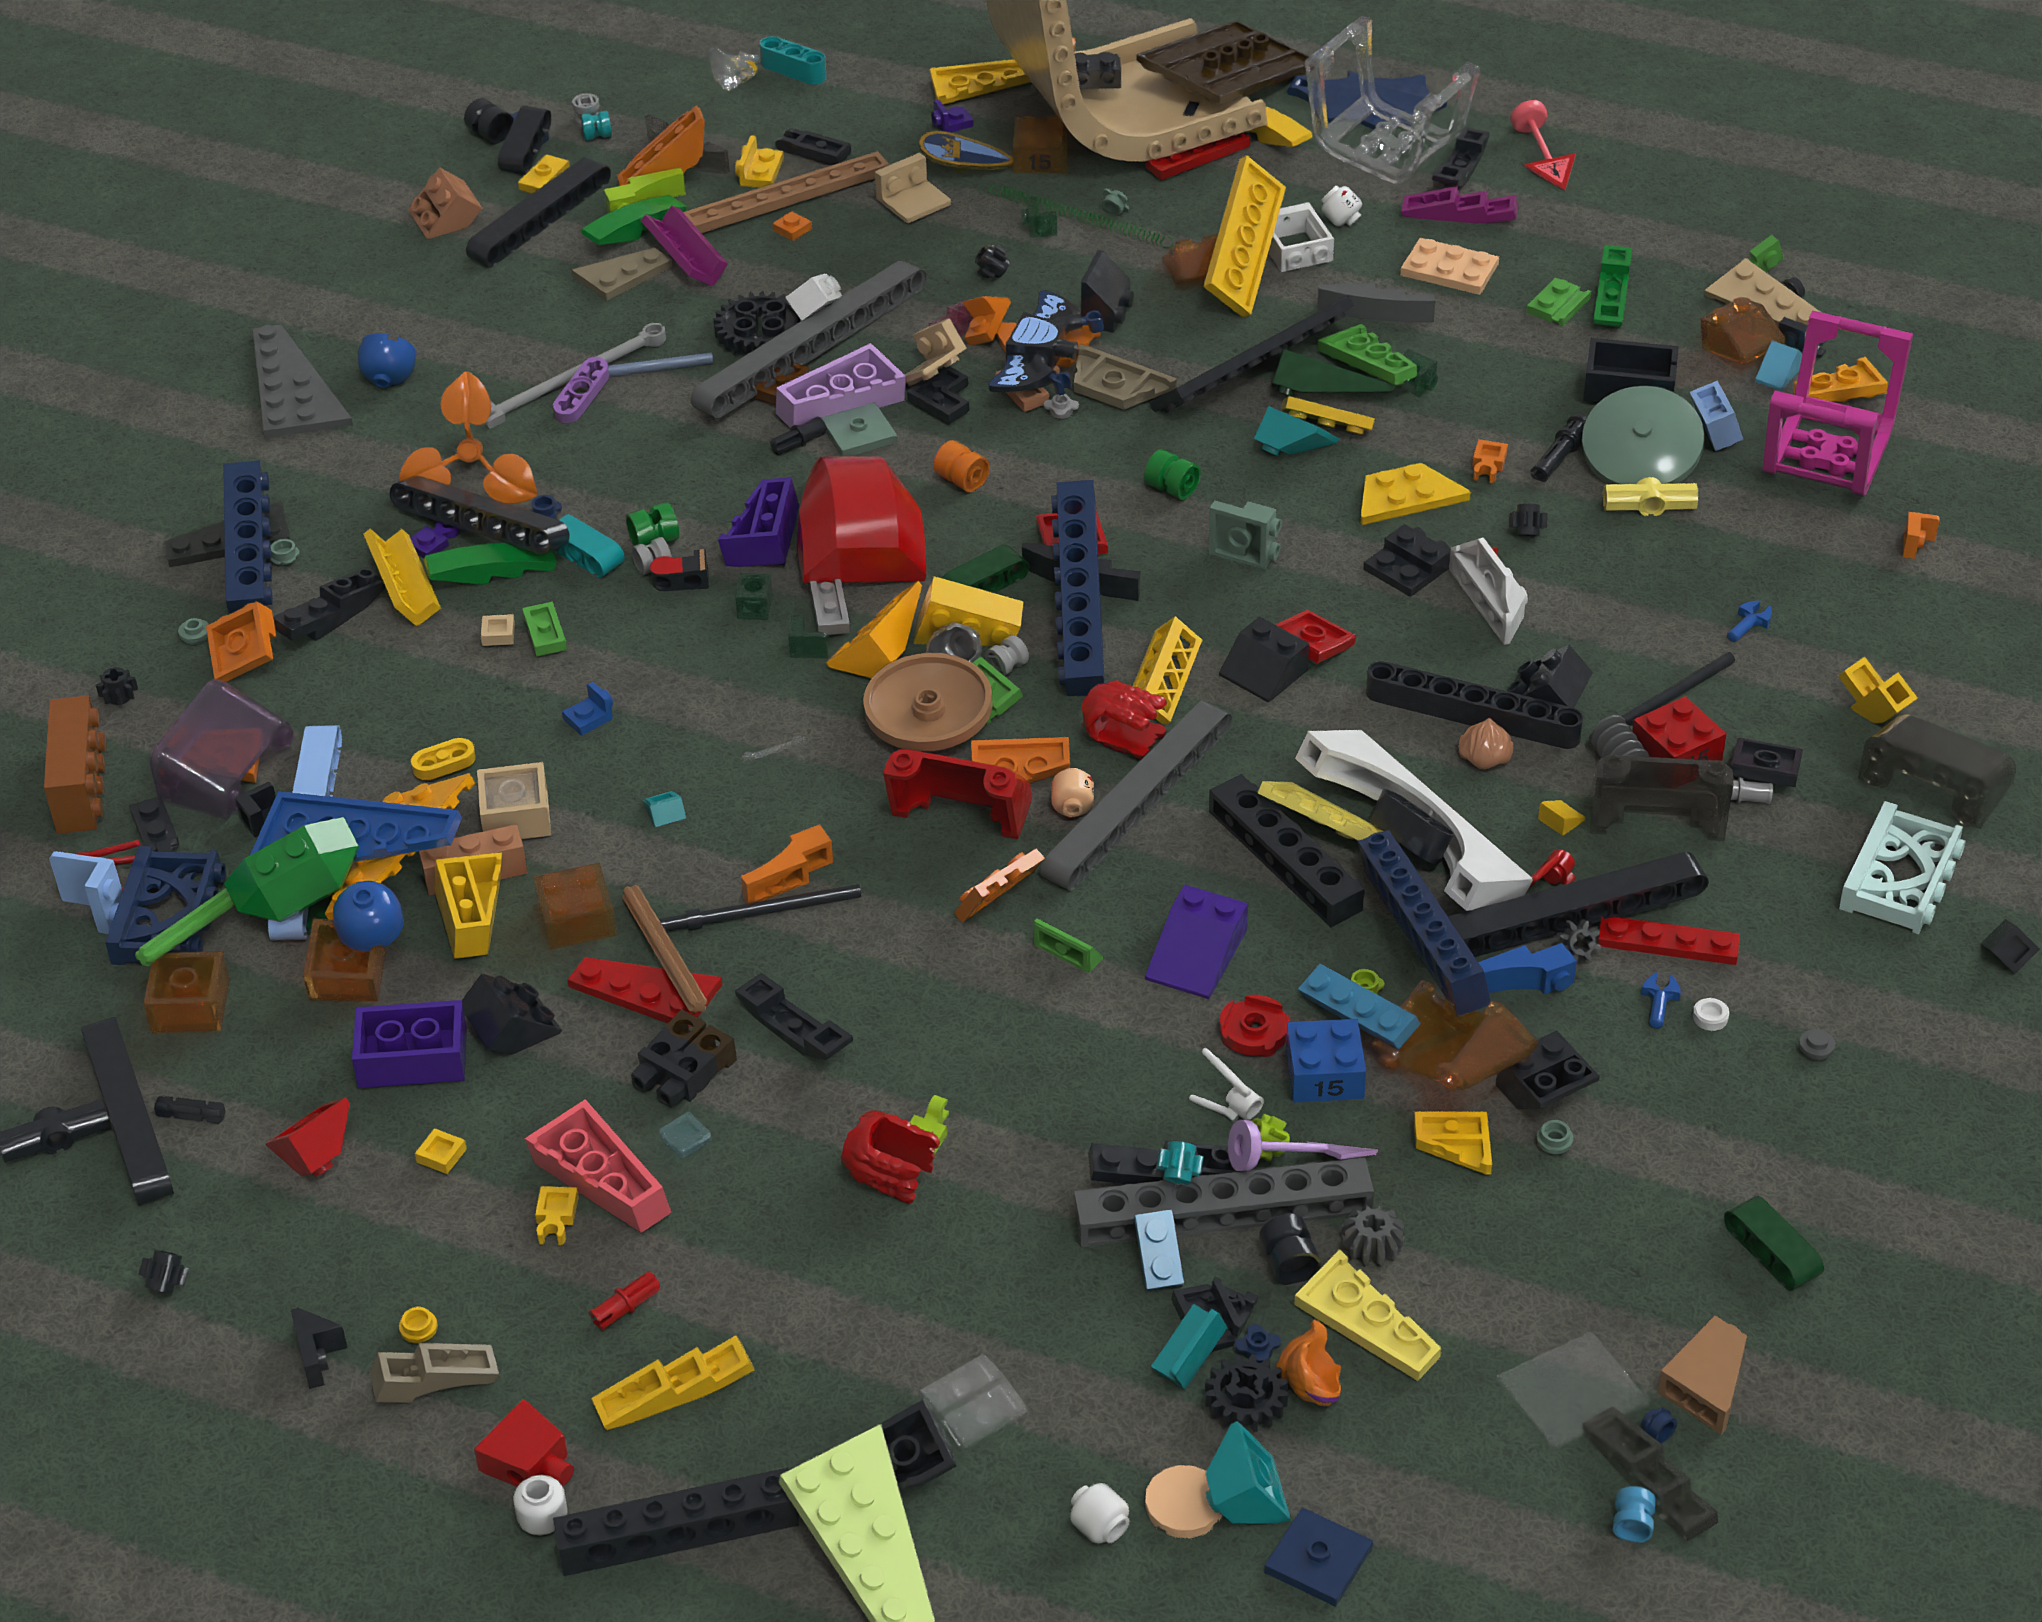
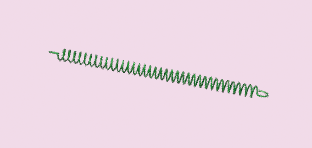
(1161, 240)

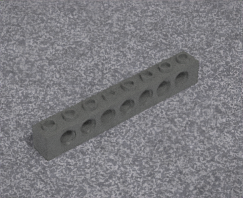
(1225, 1200)

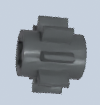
(1588, 942)

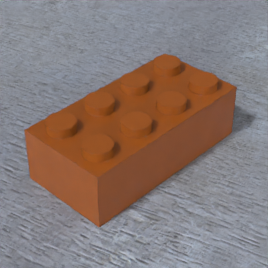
(74, 764)

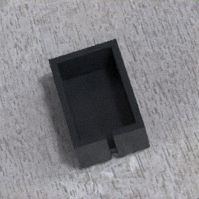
(1628, 364)

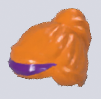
(1310, 1367)

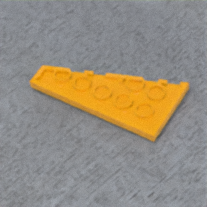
(436, 795)

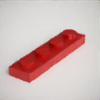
(1194, 157)
(1669, 940)

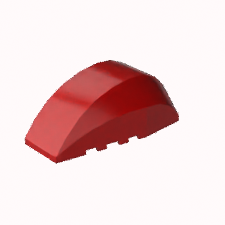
(859, 524)

